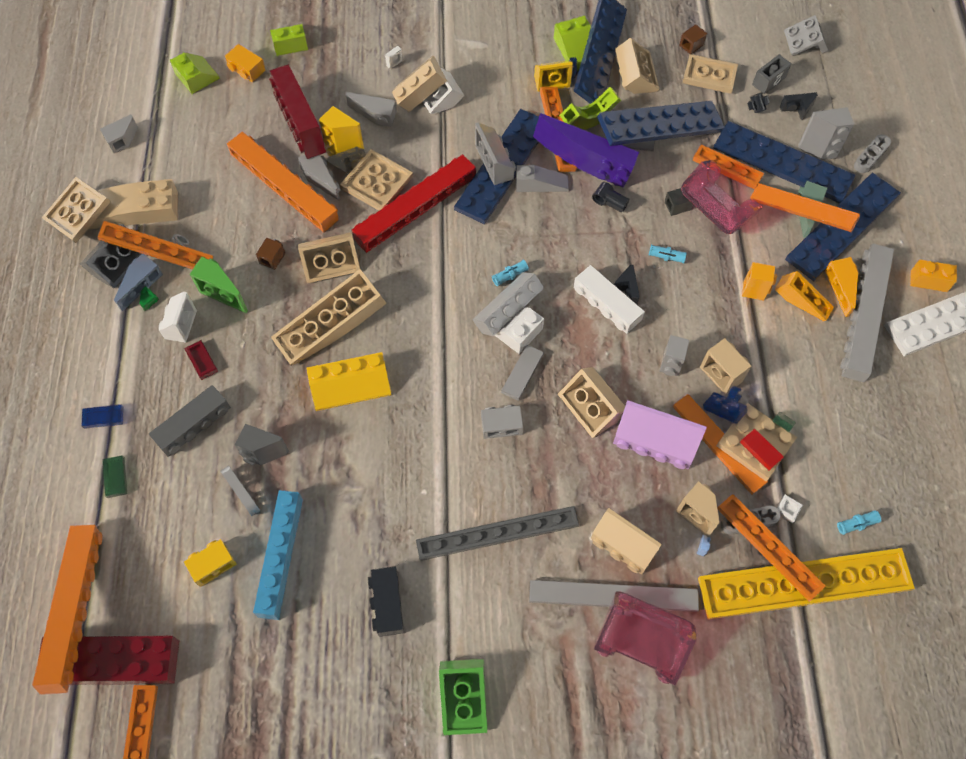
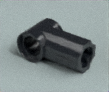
(606, 195)

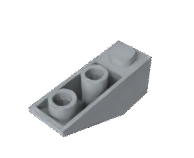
(319, 175)

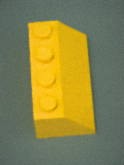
(348, 381)

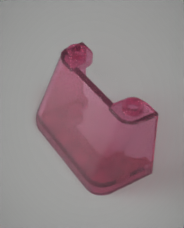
(714, 201)
(647, 636)

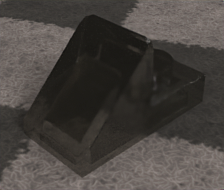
(344, 159)

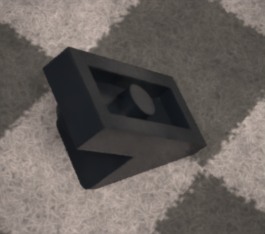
(799, 102)
(628, 282)

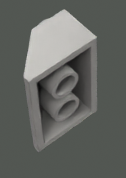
(827, 133)
(493, 154)

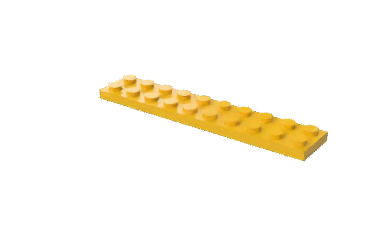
(769, 590)

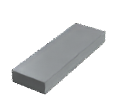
(522, 372)

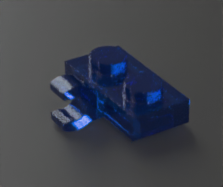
(726, 407)

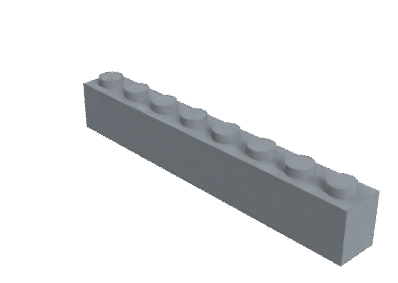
(867, 313)

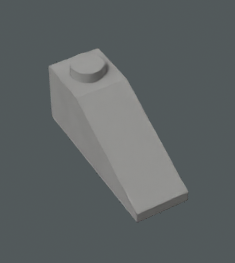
(376, 109)
(538, 179)

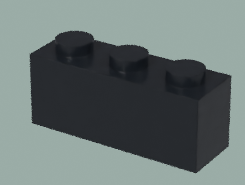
(386, 601)

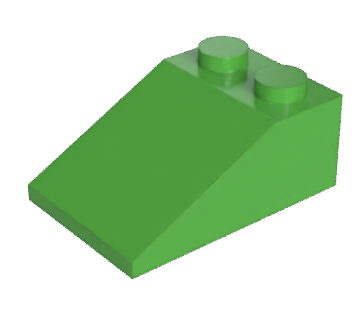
(215, 284)
(463, 696)

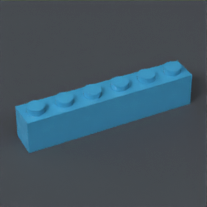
(278, 555)

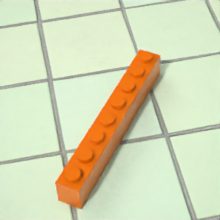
(283, 181)
(68, 611)

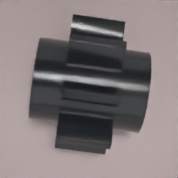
(758, 102)

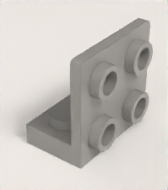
(805, 35)

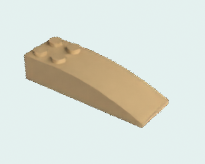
(140, 203)
(329, 318)

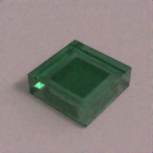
(784, 421)

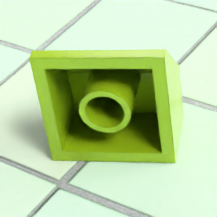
(289, 39)
(193, 71)

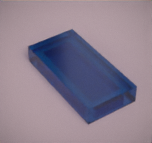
(102, 416)

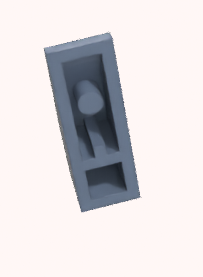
(139, 274)

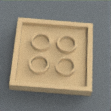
(376, 180)
(76, 209)
(773, 433)

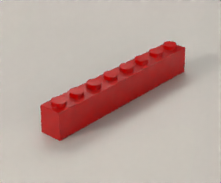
(413, 203)

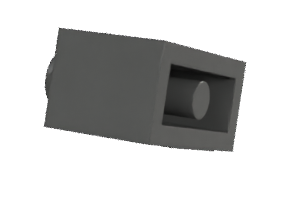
(771, 74)

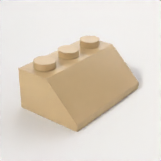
(636, 68)
(419, 84)
(328, 257)
(592, 401)
(625, 541)

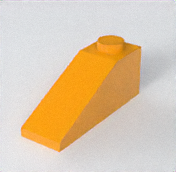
(843, 279)
(802, 294)

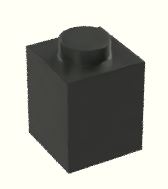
(677, 202)

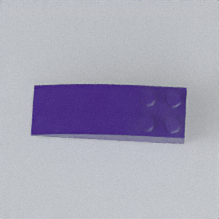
(586, 150)

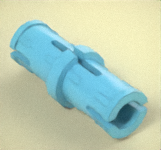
(680, 256)
(510, 273)
(859, 522)

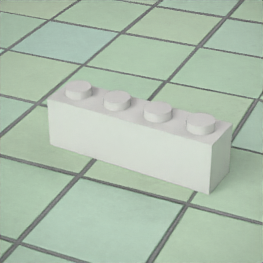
(608, 299)

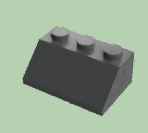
(109, 262)

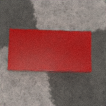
(762, 449)

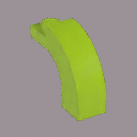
(586, 116)

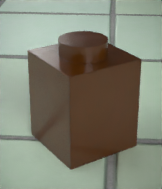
(693, 39)
(270, 253)

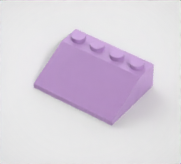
(659, 435)

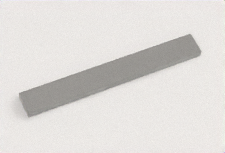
(602, 594)

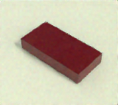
(201, 360)

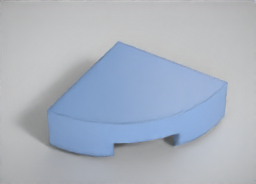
(704, 545)

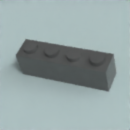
(190, 420)

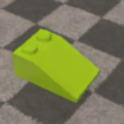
(572, 38)

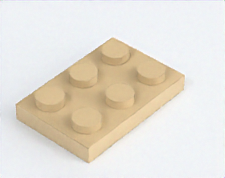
(710, 73)

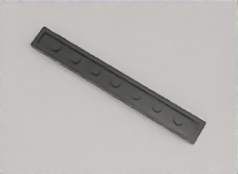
(497, 533)

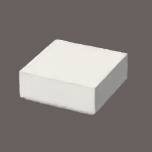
(393, 57)
(789, 508)

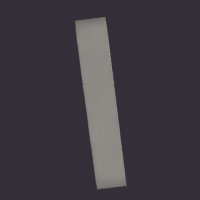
(871, 160)
(240, 491)
(758, 512)

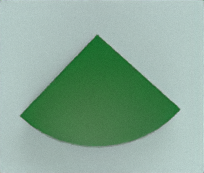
(147, 298)

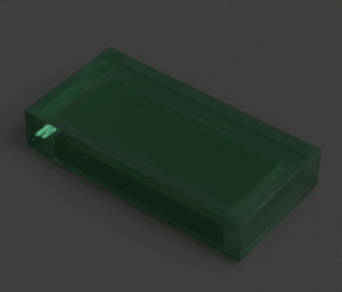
(114, 476)

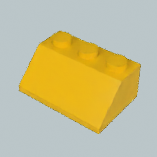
(340, 132)

